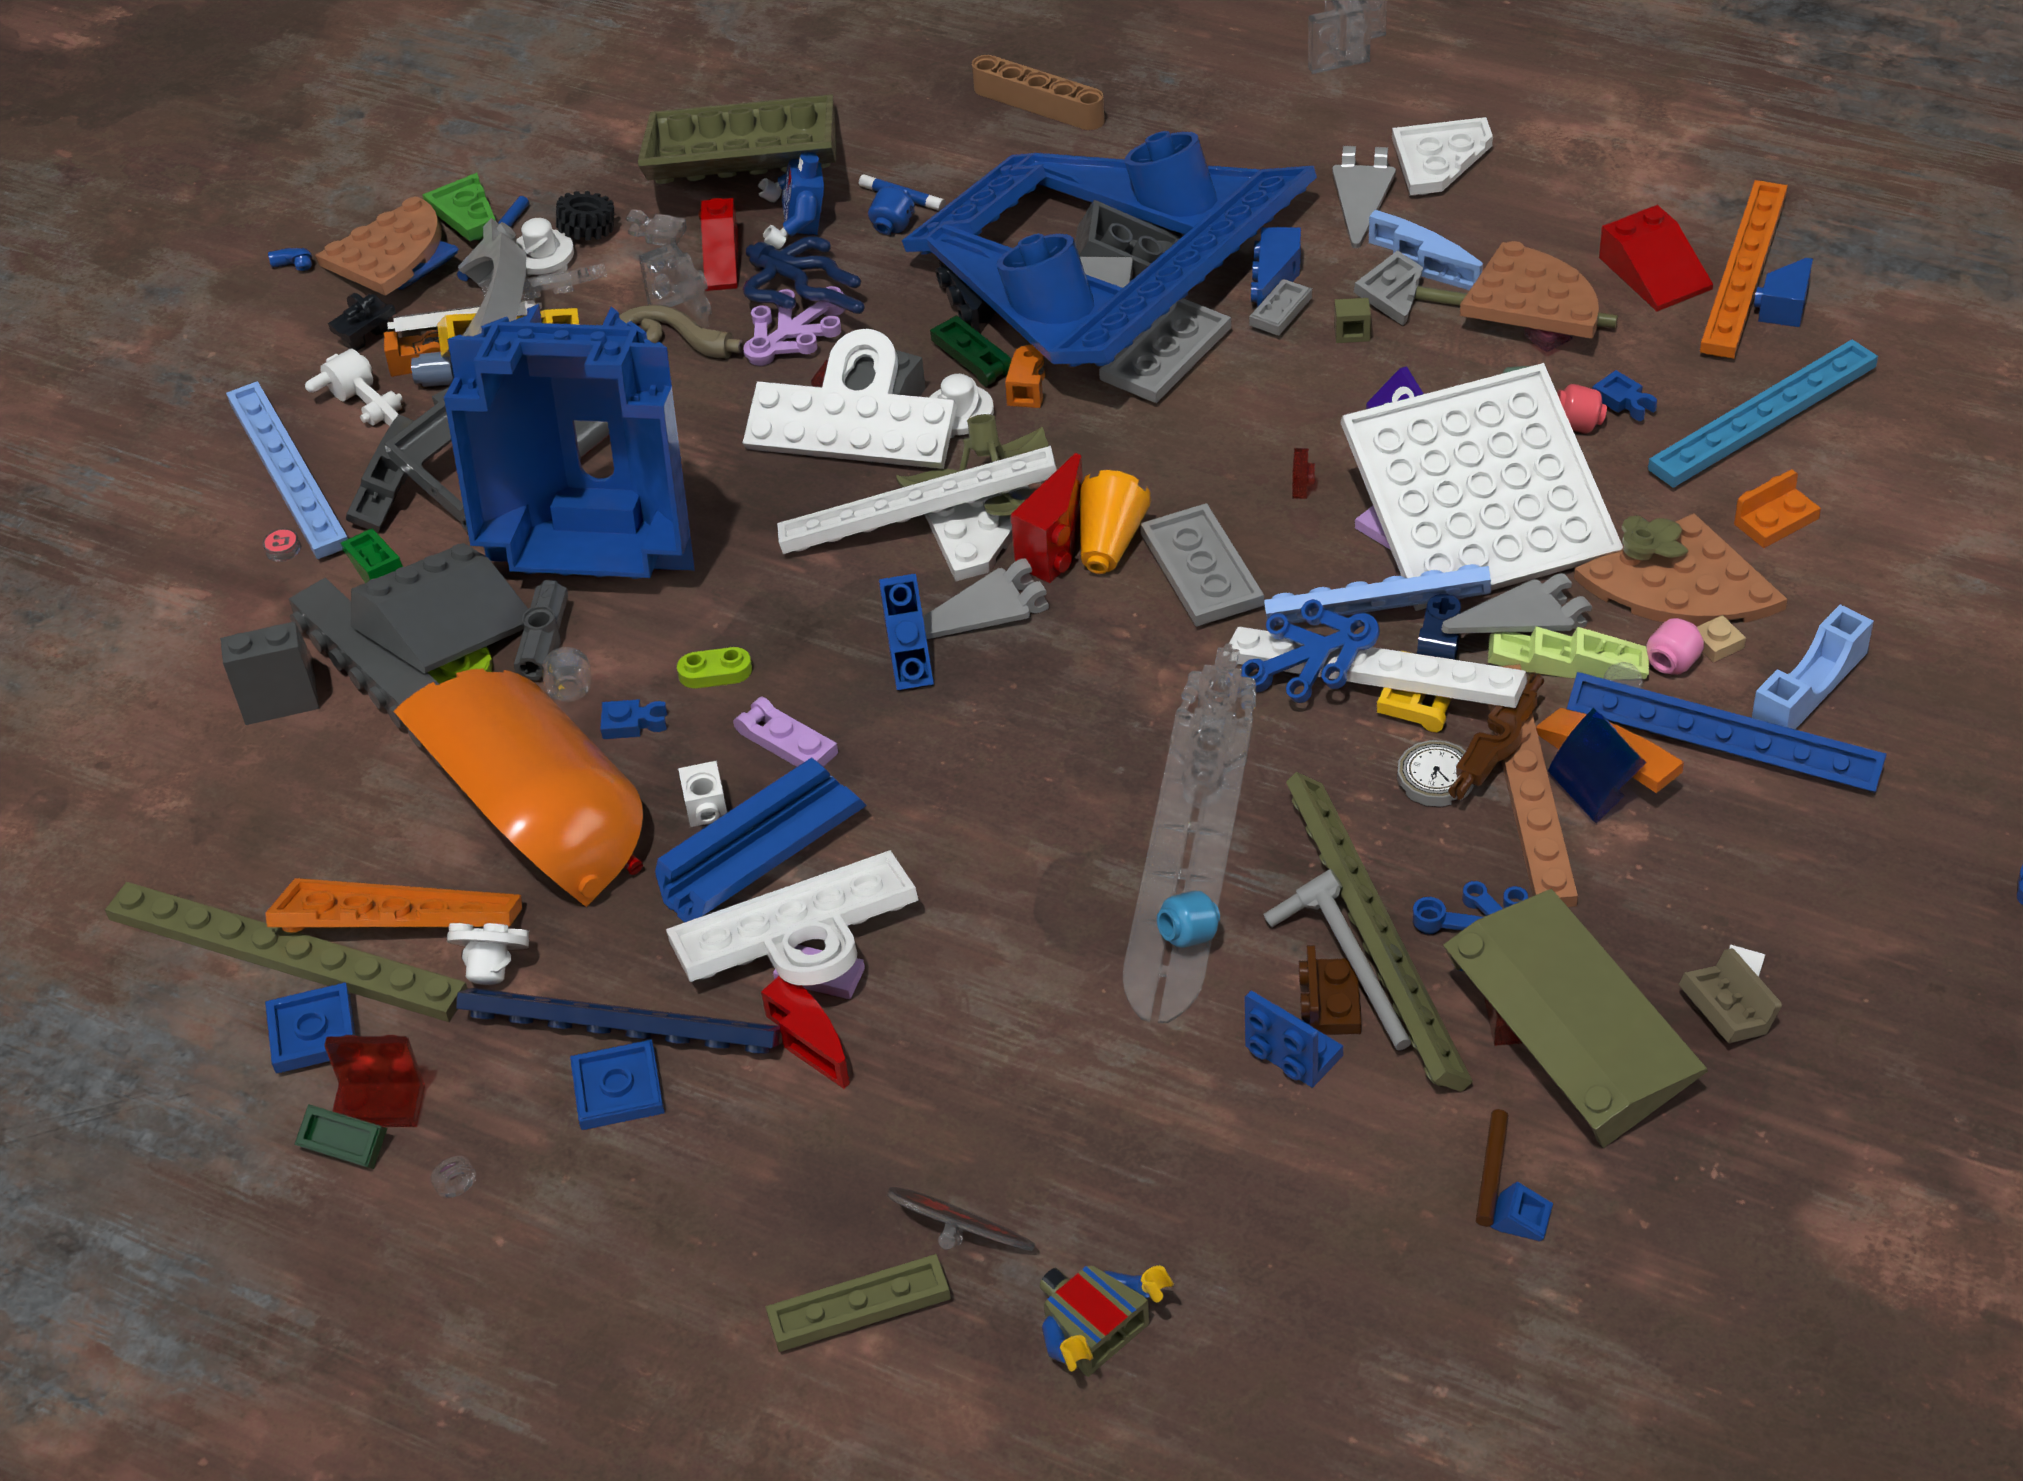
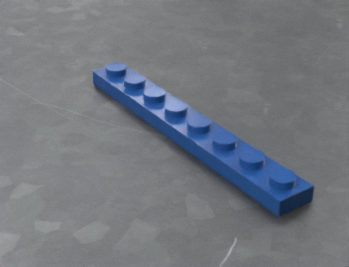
(1728, 732)

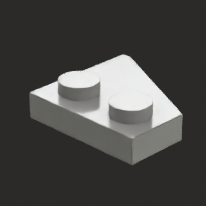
(1391, 286)

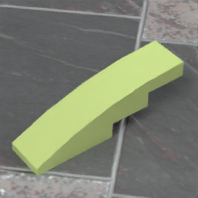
(1565, 655)

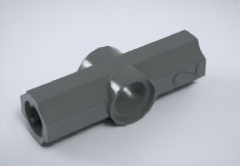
(541, 628)

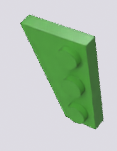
(462, 206)

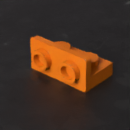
(1774, 510)

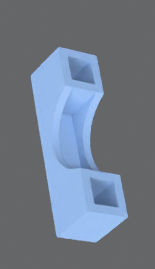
(1833, 653)

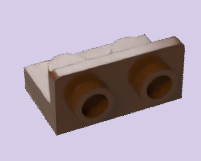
(1331, 995)

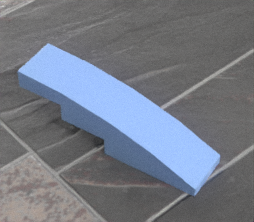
(1437, 255)

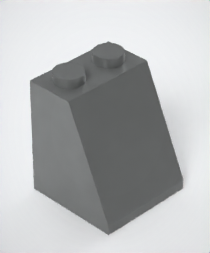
(270, 672)

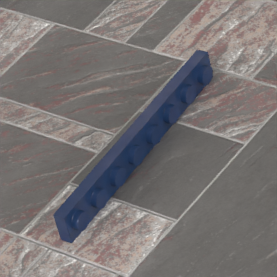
(604, 1017)

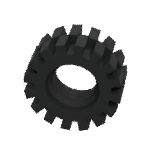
(584, 215)

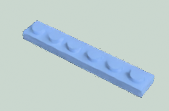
(1389, 594)

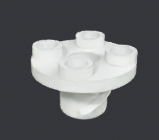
(545, 248)
(968, 398)
(487, 949)

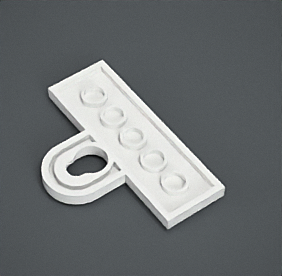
(852, 423)
(794, 914)

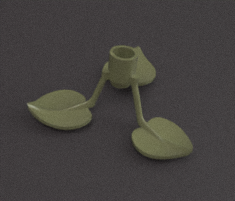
(985, 442)

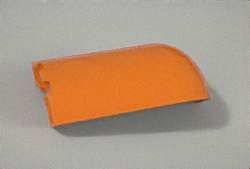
(531, 775)

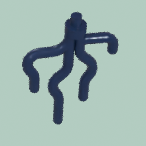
(788, 265)

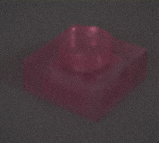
(1546, 339)

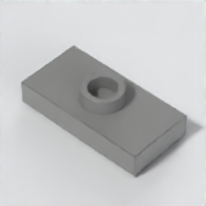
(1280, 307)

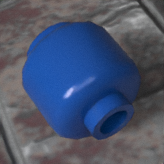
(891, 210)

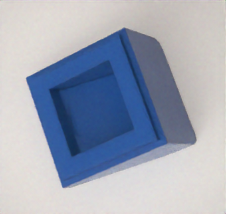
(1522, 1212)

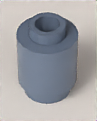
(432, 369)

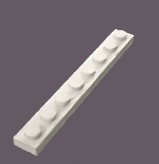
(916, 500)
(1401, 670)

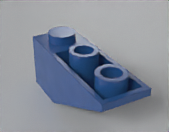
(1275, 258)

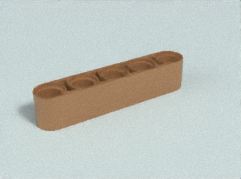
(1038, 92)

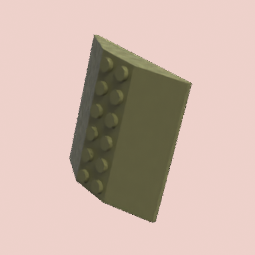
(737, 138)

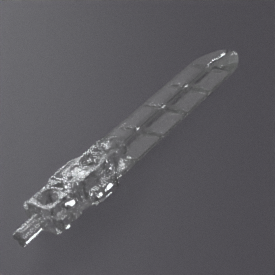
(1204, 773)

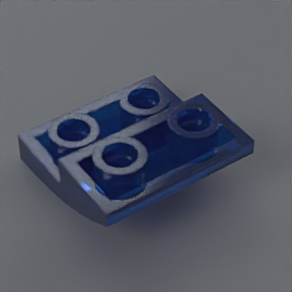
(1595, 765)

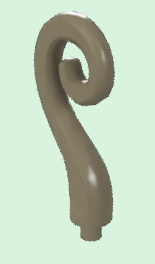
(706, 341)

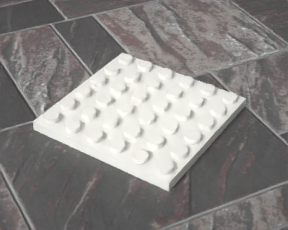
(1482, 480)

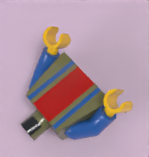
(1096, 1313)

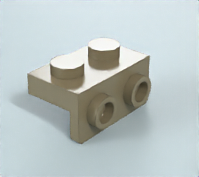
(1732, 997)

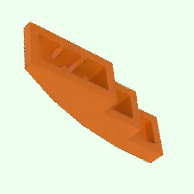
(1655, 774)

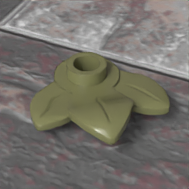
(1657, 537)

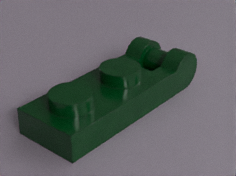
(971, 349)

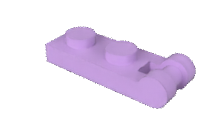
(784, 735)

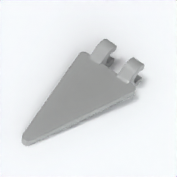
(1361, 189)
(989, 602)
(1523, 610)

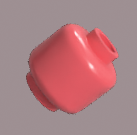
(1582, 407)

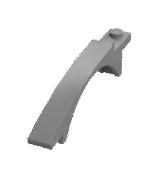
(501, 265)

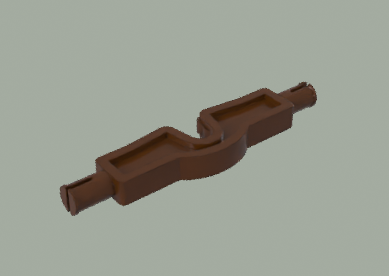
(1488, 749)

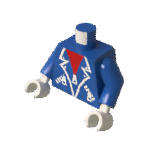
(801, 198)

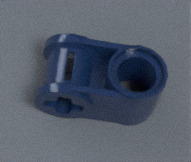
(1432, 639)

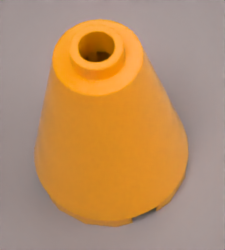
(1109, 517)

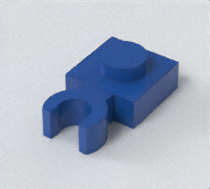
(1622, 392)
(627, 718)

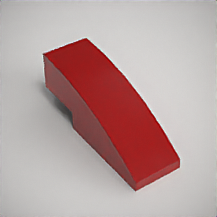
(806, 1029)

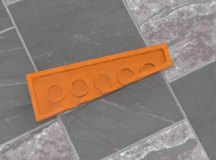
(379, 905)

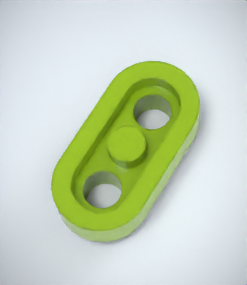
(714, 667)

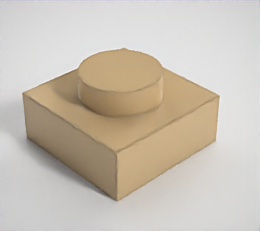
(1720, 638)

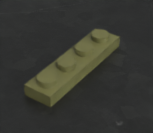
(857, 1302)

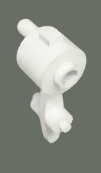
(350, 376)

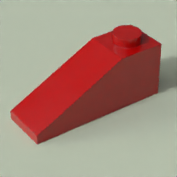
(719, 243)

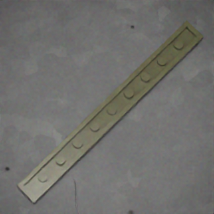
(1380, 936)
(286, 951)

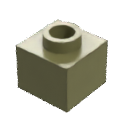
(1352, 320)

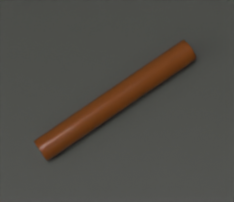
(1492, 1168)

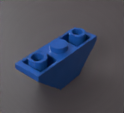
(905, 631)

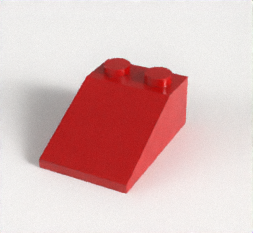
(1654, 258)
(1049, 522)

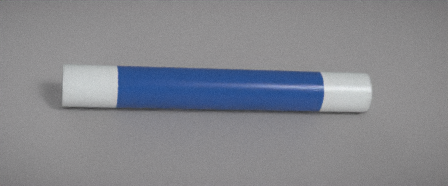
(918, 197)

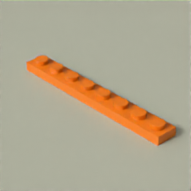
(1743, 269)

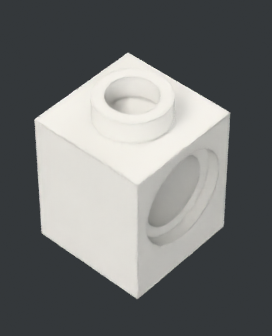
(702, 793)

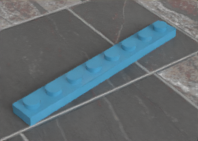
(1762, 413)

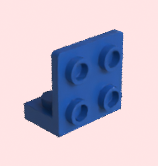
(1288, 1041)

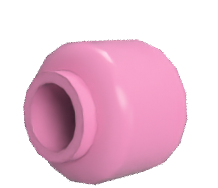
(1674, 646)

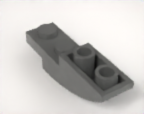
(378, 484)

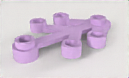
(763, 347)

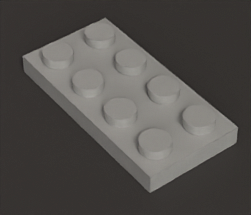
(1166, 350)
(1202, 564)

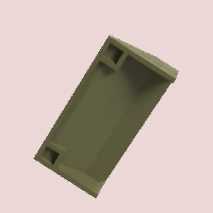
(1576, 1012)

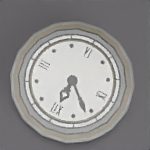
(1429, 771)

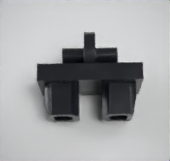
(361, 317)

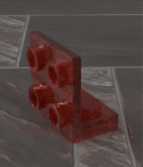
(376, 1079)

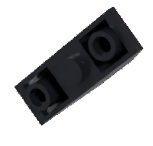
(969, 305)

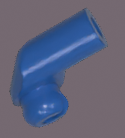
(299, 256)

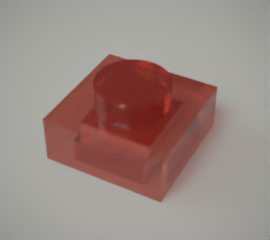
(1302, 473)

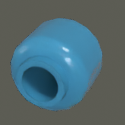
(1188, 919)

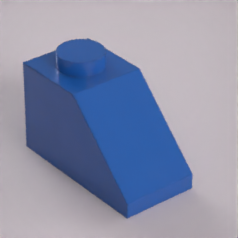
(1784, 294)

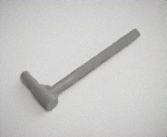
(1321, 894)

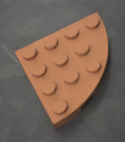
(386, 249)
(1533, 292)
(1690, 587)

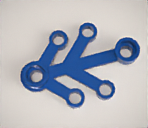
(1314, 649)
(1431, 913)

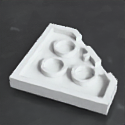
(1439, 152)
(971, 537)

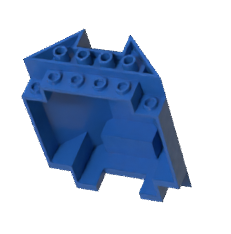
(520, 452)

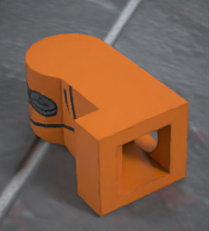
(402, 350)
(1025, 378)

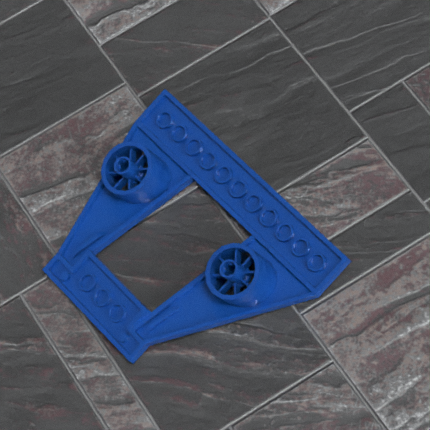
(1042, 279)

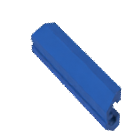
(753, 839)

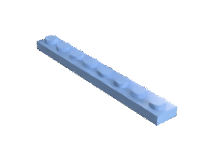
(287, 470)

